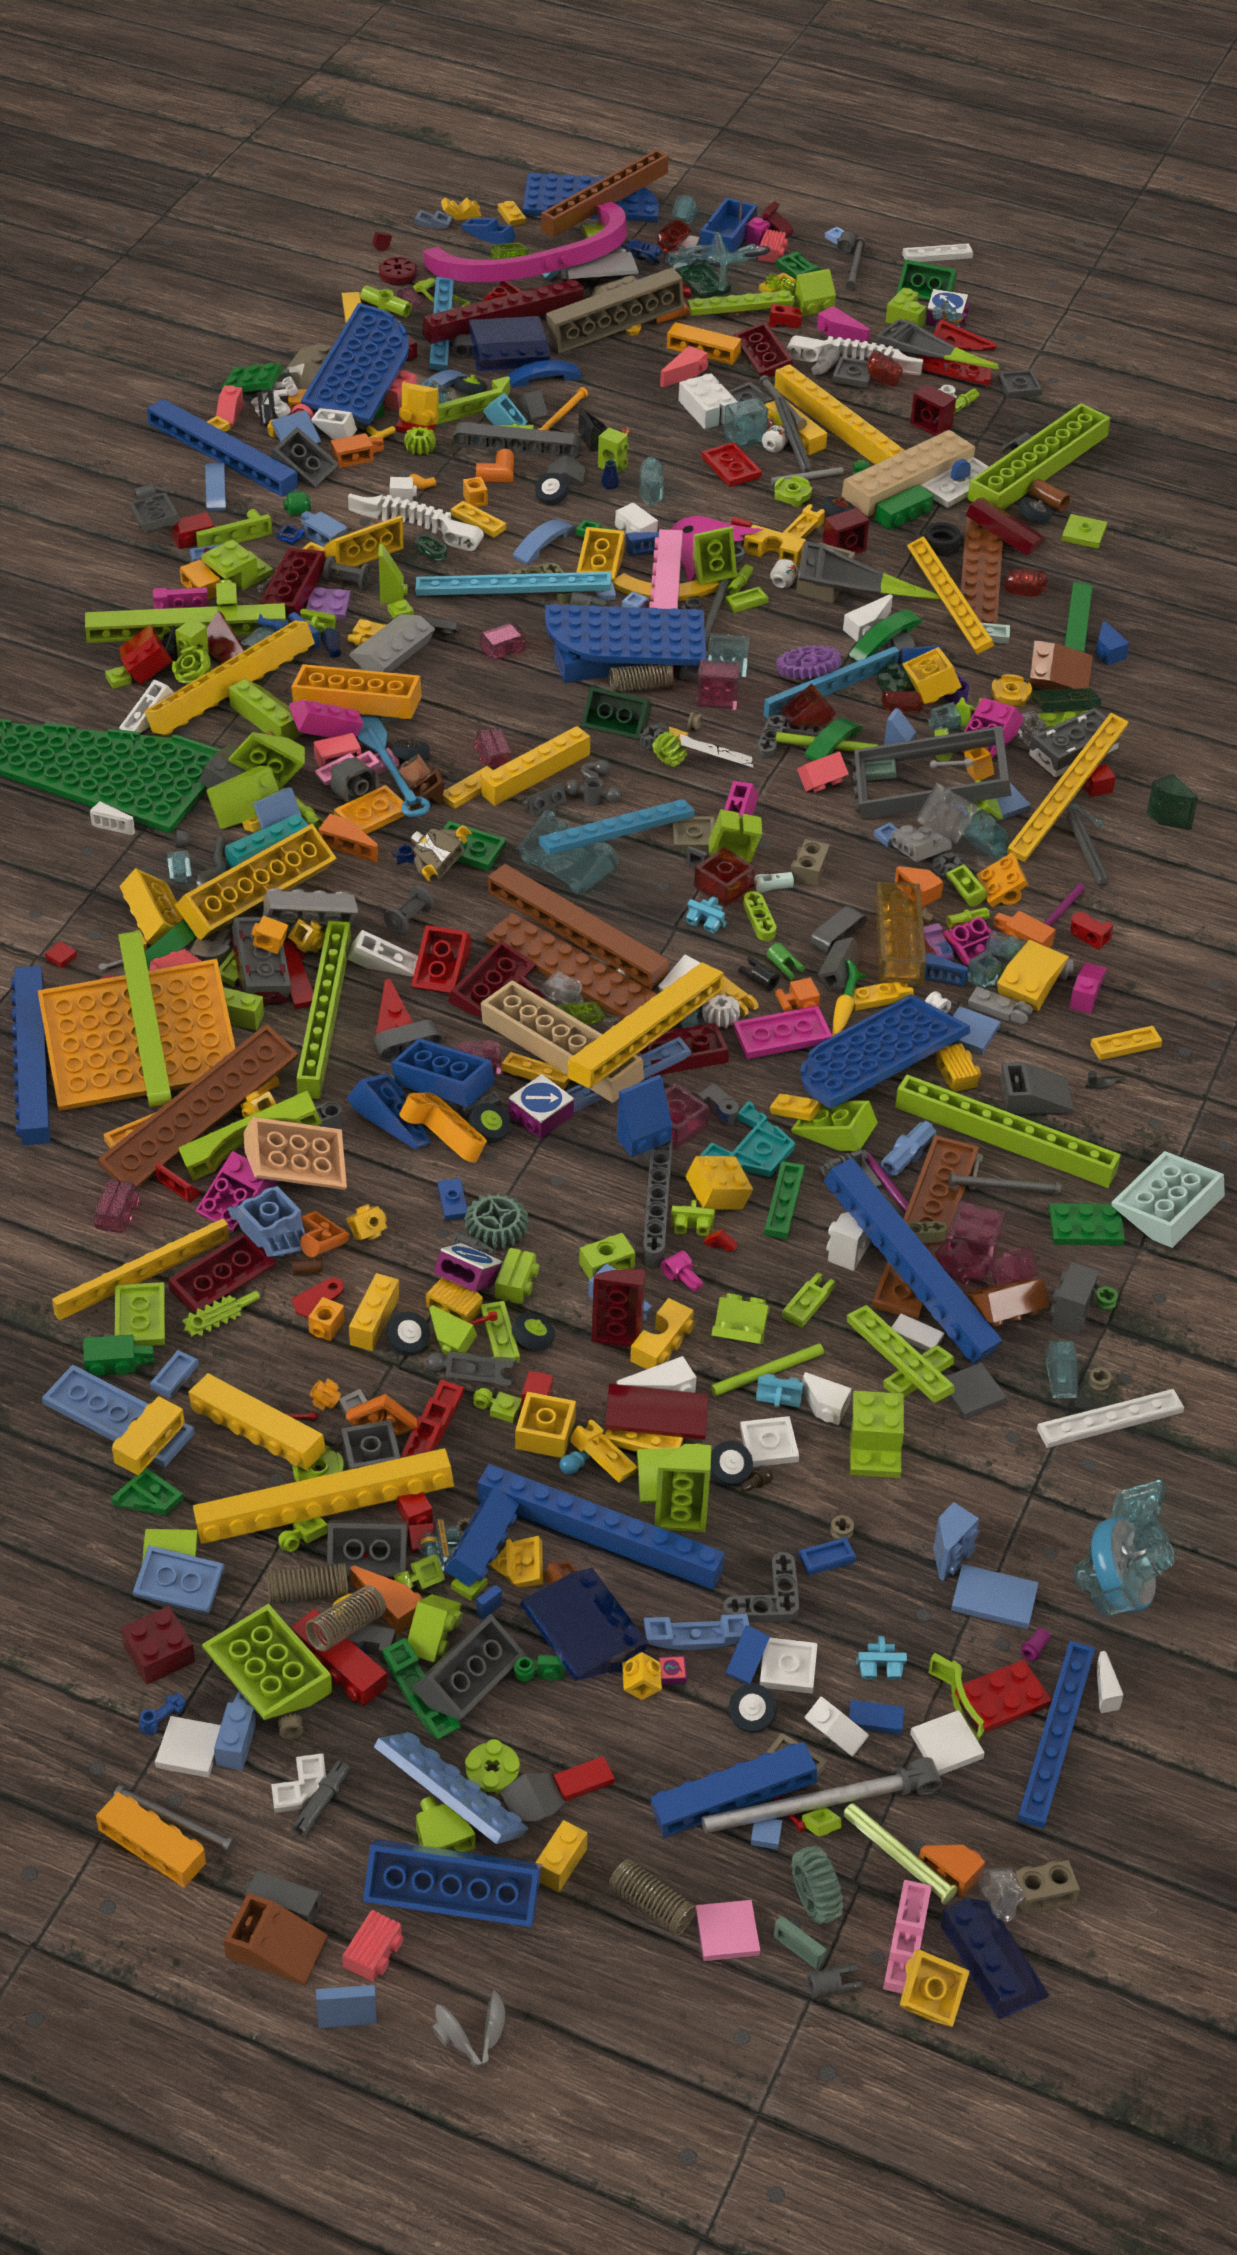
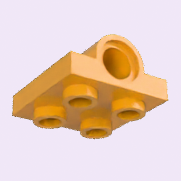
(1003, 881)

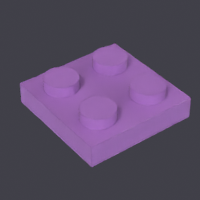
(330, 601)

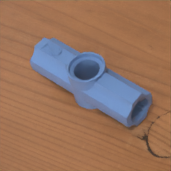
(908, 1148)

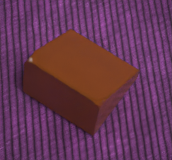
(558, 1570)

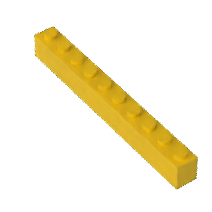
(834, 415)
(215, 684)
(644, 1025)
(322, 1496)

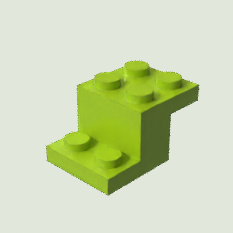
(237, 564)
(741, 1318)
(876, 1434)

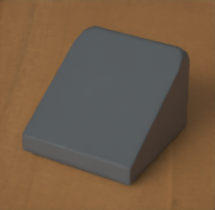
(695, 856)

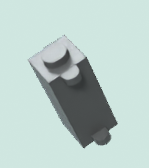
(834, 970)
(291, 1896)

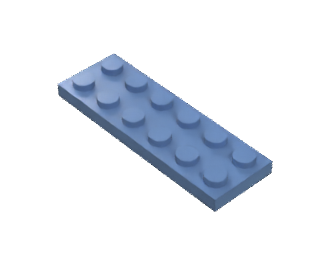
(105, 1409)
(451, 1787)

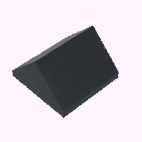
(590, 429)

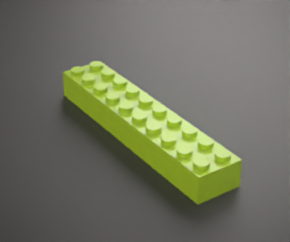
(1040, 456)

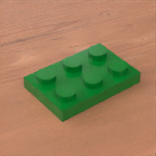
(254, 377)
(481, 847)
(1085, 1224)

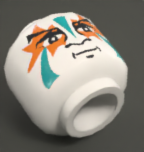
(775, 439)
(784, 573)

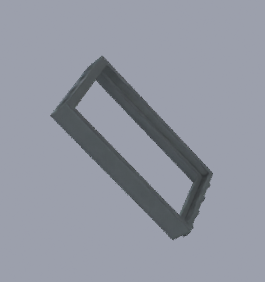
(924, 748)

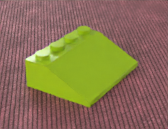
(269, 1664)

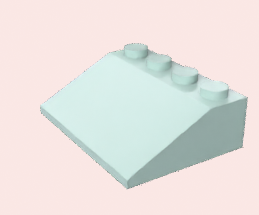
(1170, 1198)

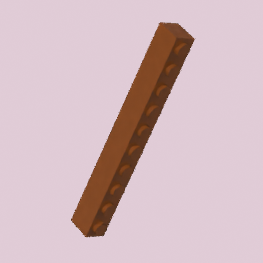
(609, 189)
(578, 926)

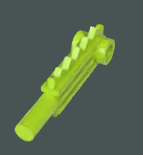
(218, 1313)

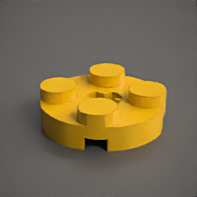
(1018, 697)

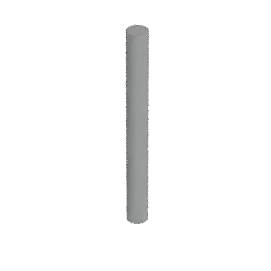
(814, 474)

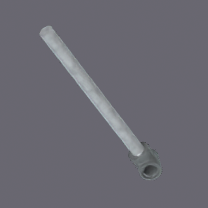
(919, 1776)

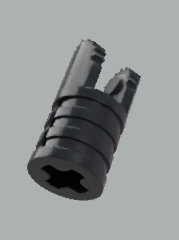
(267, 411)
(760, 974)

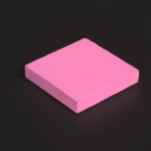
(727, 1930)

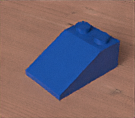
(643, 1117)

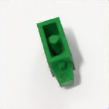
(115, 1355)

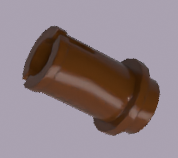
(307, 1266)

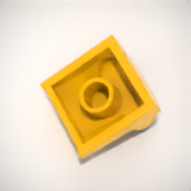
(419, 404)
(933, 1988)

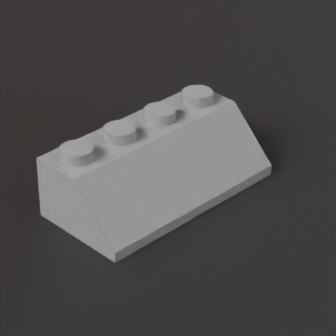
(393, 643)
(309, 906)

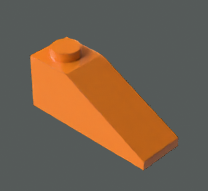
(348, 838)
(398, 1597)

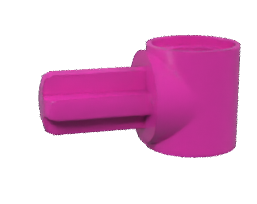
(680, 1268)

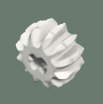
(721, 1010)

